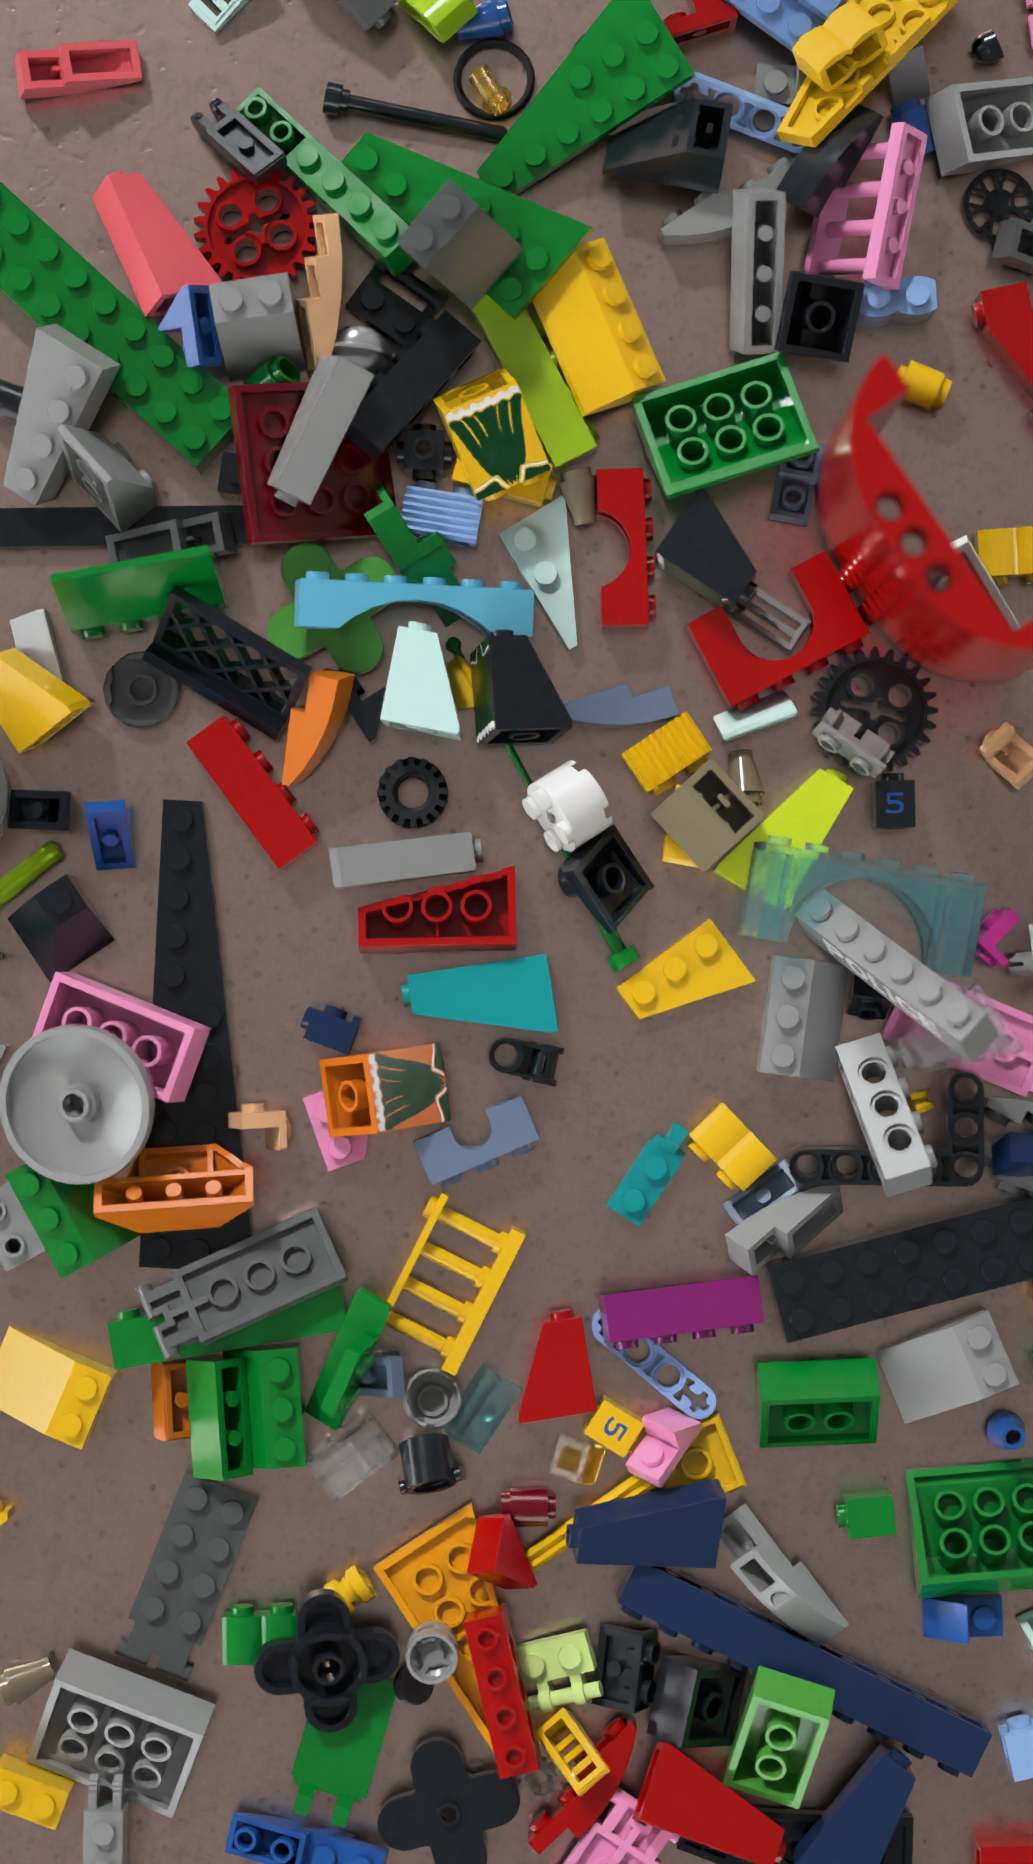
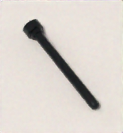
(341, 100)

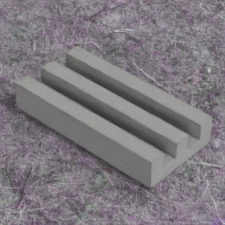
(768, 635)

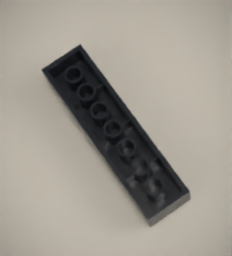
(903, 1268)

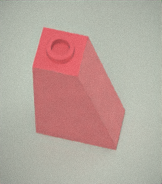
(149, 242)

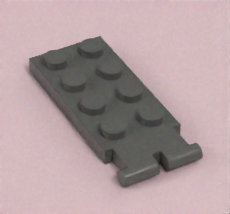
(243, 1283)
(187, 1573)

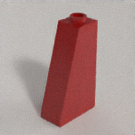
(700, 1808)

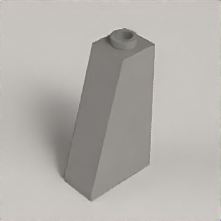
(318, 428)
(404, 860)

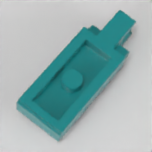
(649, 1175)

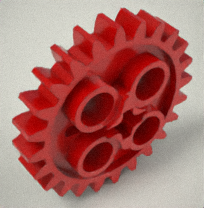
(243, 197)

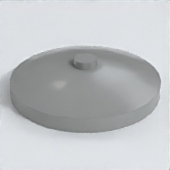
(76, 1104)

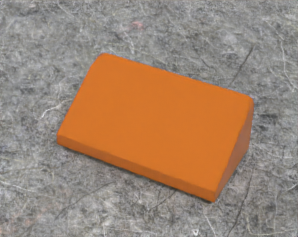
(170, 1400)

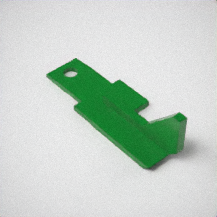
(411, 557)

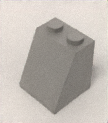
(256, 322)

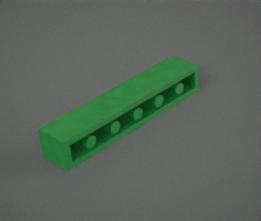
(136, 1345)

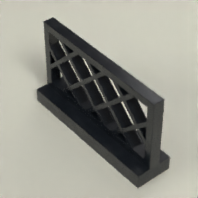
(219, 677)

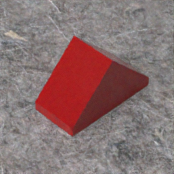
(499, 1555)

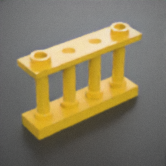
(486, 1280)

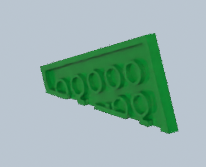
(604, 82)
(410, 182)

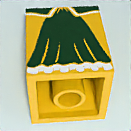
(492, 434)

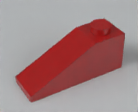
(1007, 327)

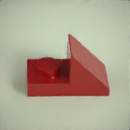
(706, 19)

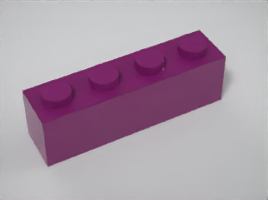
(680, 1310)

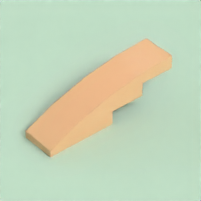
(320, 312)

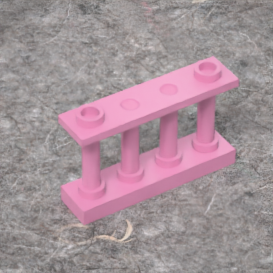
(892, 216)

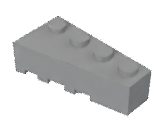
(64, 386)

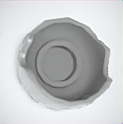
(432, 1398)

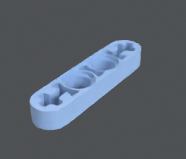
(748, 106)
(650, 1366)

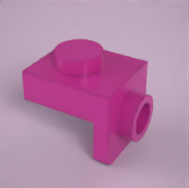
(995, 927)

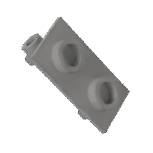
(865, 755)

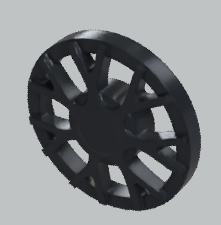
(998, 203)

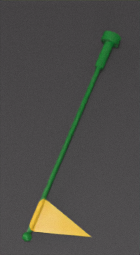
(461, 684)

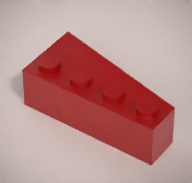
(446, 918)

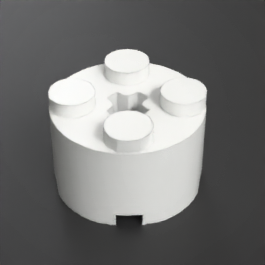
(567, 807)

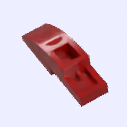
(578, 1811)

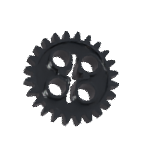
(882, 676)

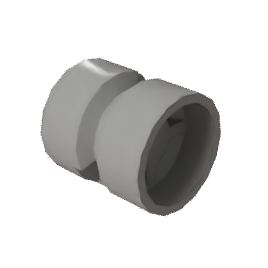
(432, 1652)

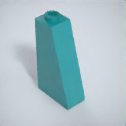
(492, 993)

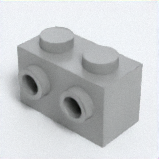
(17, 1236)

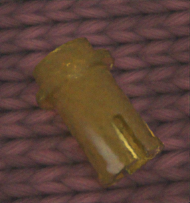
(494, 96)

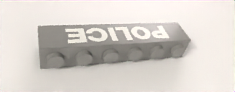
(898, 976)

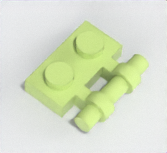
(556, 1658)

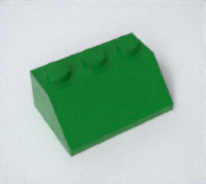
(66, 1220)
(817, 1402)
(276, 1405)

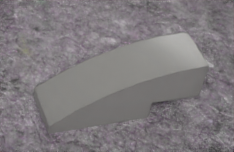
(783, 1227)

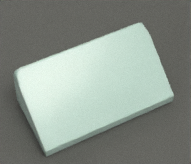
(766, 713)

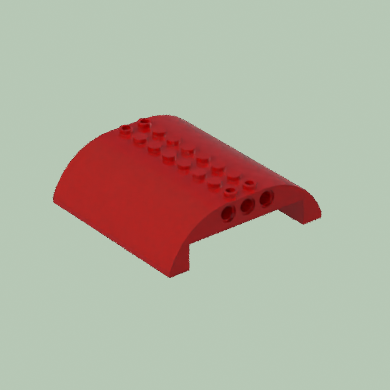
(945, 631)

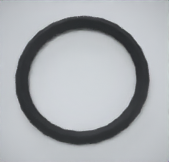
(497, 43)

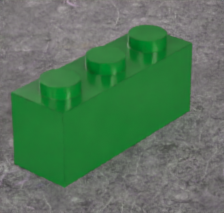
(219, 1417)

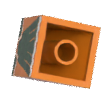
(385, 1090)

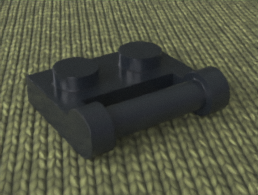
(391, 313)

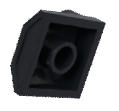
(605, 878)

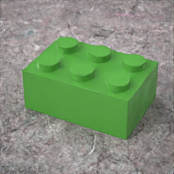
(779, 1737)

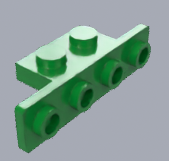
(349, 1359)

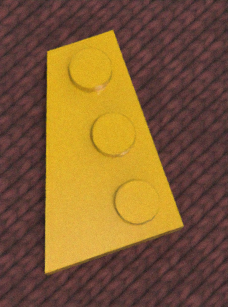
(685, 973)

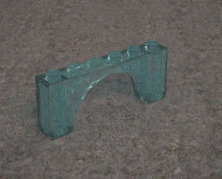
(942, 907)

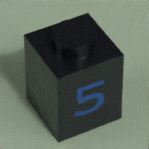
(893, 802)

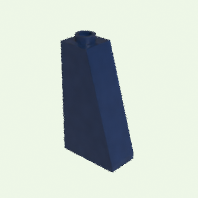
(652, 1529)
(862, 1815)

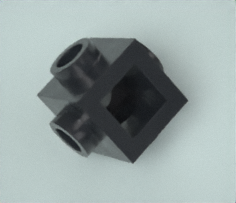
(428, 466)

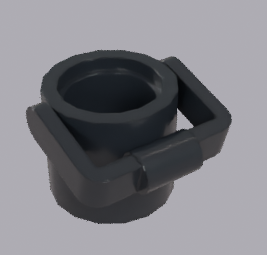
(428, 1465)

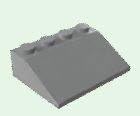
(120, 1724)

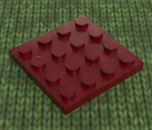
(260, 425)

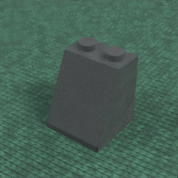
(460, 244)

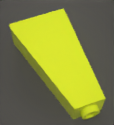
(801, 817)

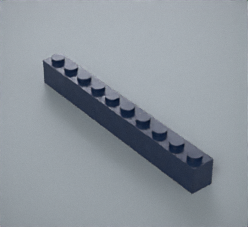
(756, 1640)

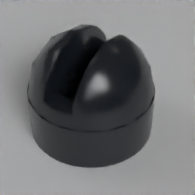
(987, 48)

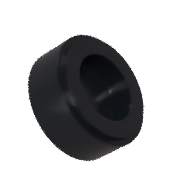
(409, 1689)

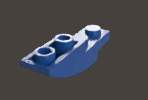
(297, 1842)

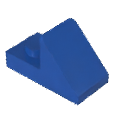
(193, 316)
(111, 834)
(962, 1617)

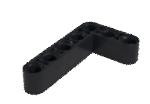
(945, 1156)

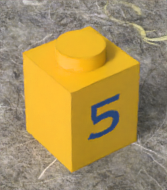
(614, 1427)

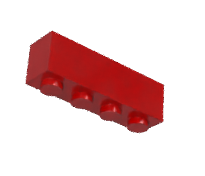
(253, 792)

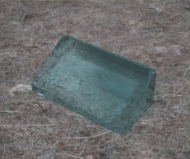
(482, 1408)

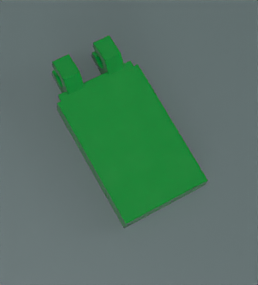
(344, 1759)

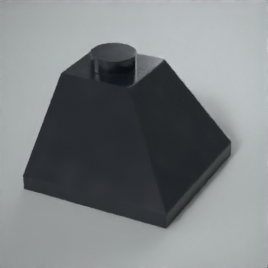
(61, 927)

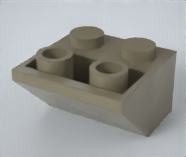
(707, 814)

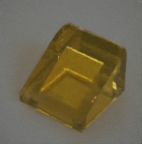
(577, 1460)

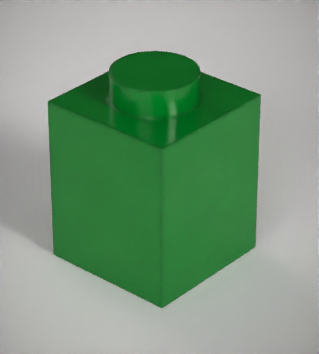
(866, 1514)

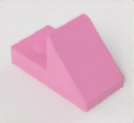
(663, 1446)

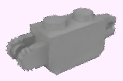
(106, 1824)

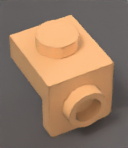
(1008, 754)
(255, 1116)

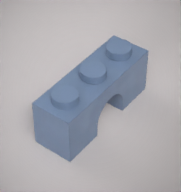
(447, 1158)

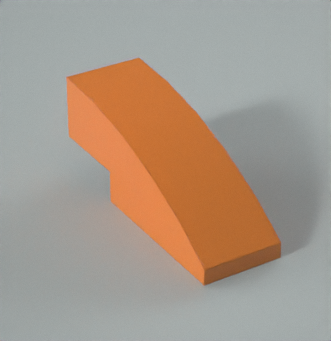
(316, 723)

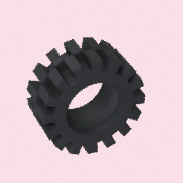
(388, 792)

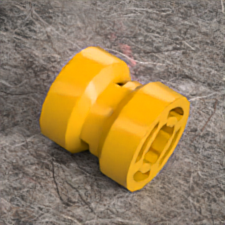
(354, 1587)

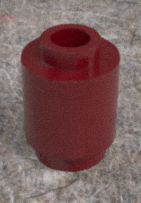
(529, 1506)

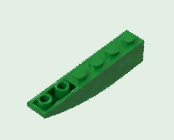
(330, 182)

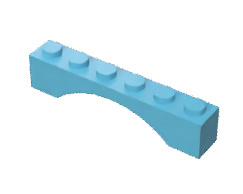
(332, 603)

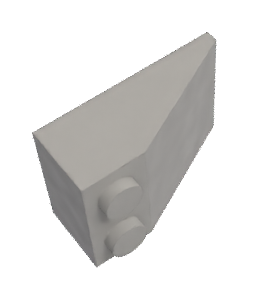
(982, 124)
(107, 475)
(946, 1366)

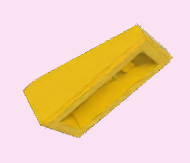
(552, 1730)

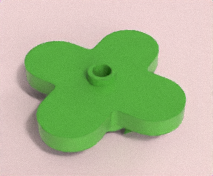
(354, 645)

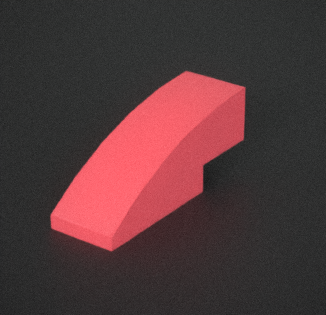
(76, 68)

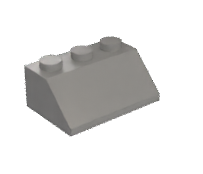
(802, 1018)

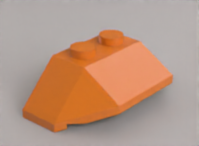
(176, 1190)

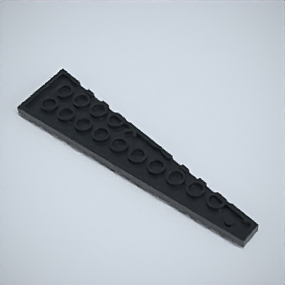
(192, 985)

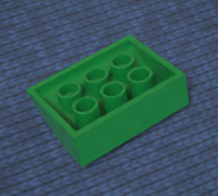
(723, 425)
(136, 590)
(971, 1528)

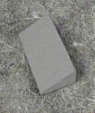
(37, 641)

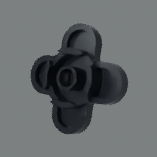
(327, 1687)
(442, 1781)

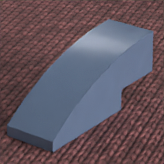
(620, 710)

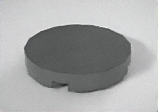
(140, 692)

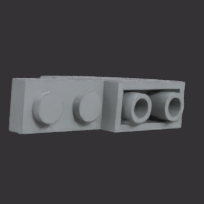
(713, 212)
(783, 1588)

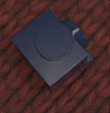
(331, 1028)

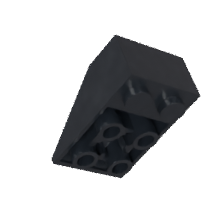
(673, 145)

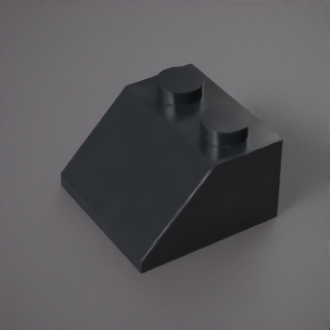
(819, 316)
(696, 1702)

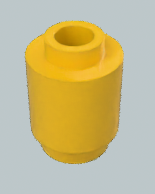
(925, 384)

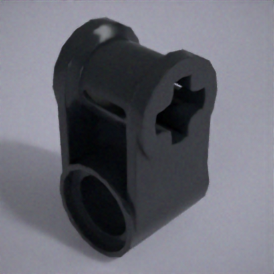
(528, 1060)

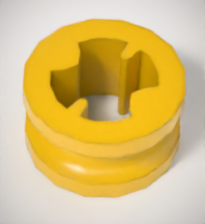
(920, 1102)

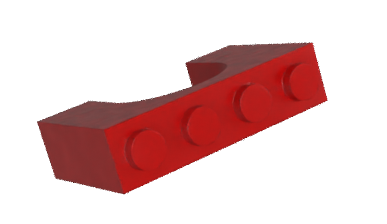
(833, 629)

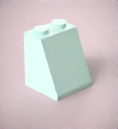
(419, 685)

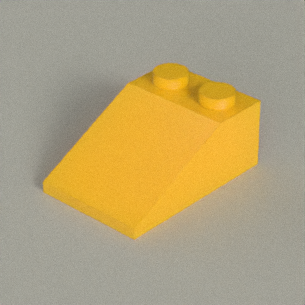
(52, 1387)

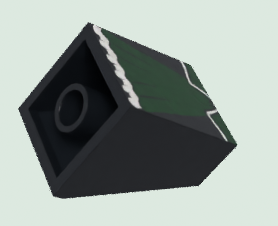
(708, 556)
(514, 694)

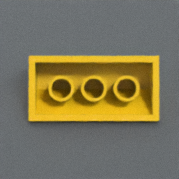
(597, 331)

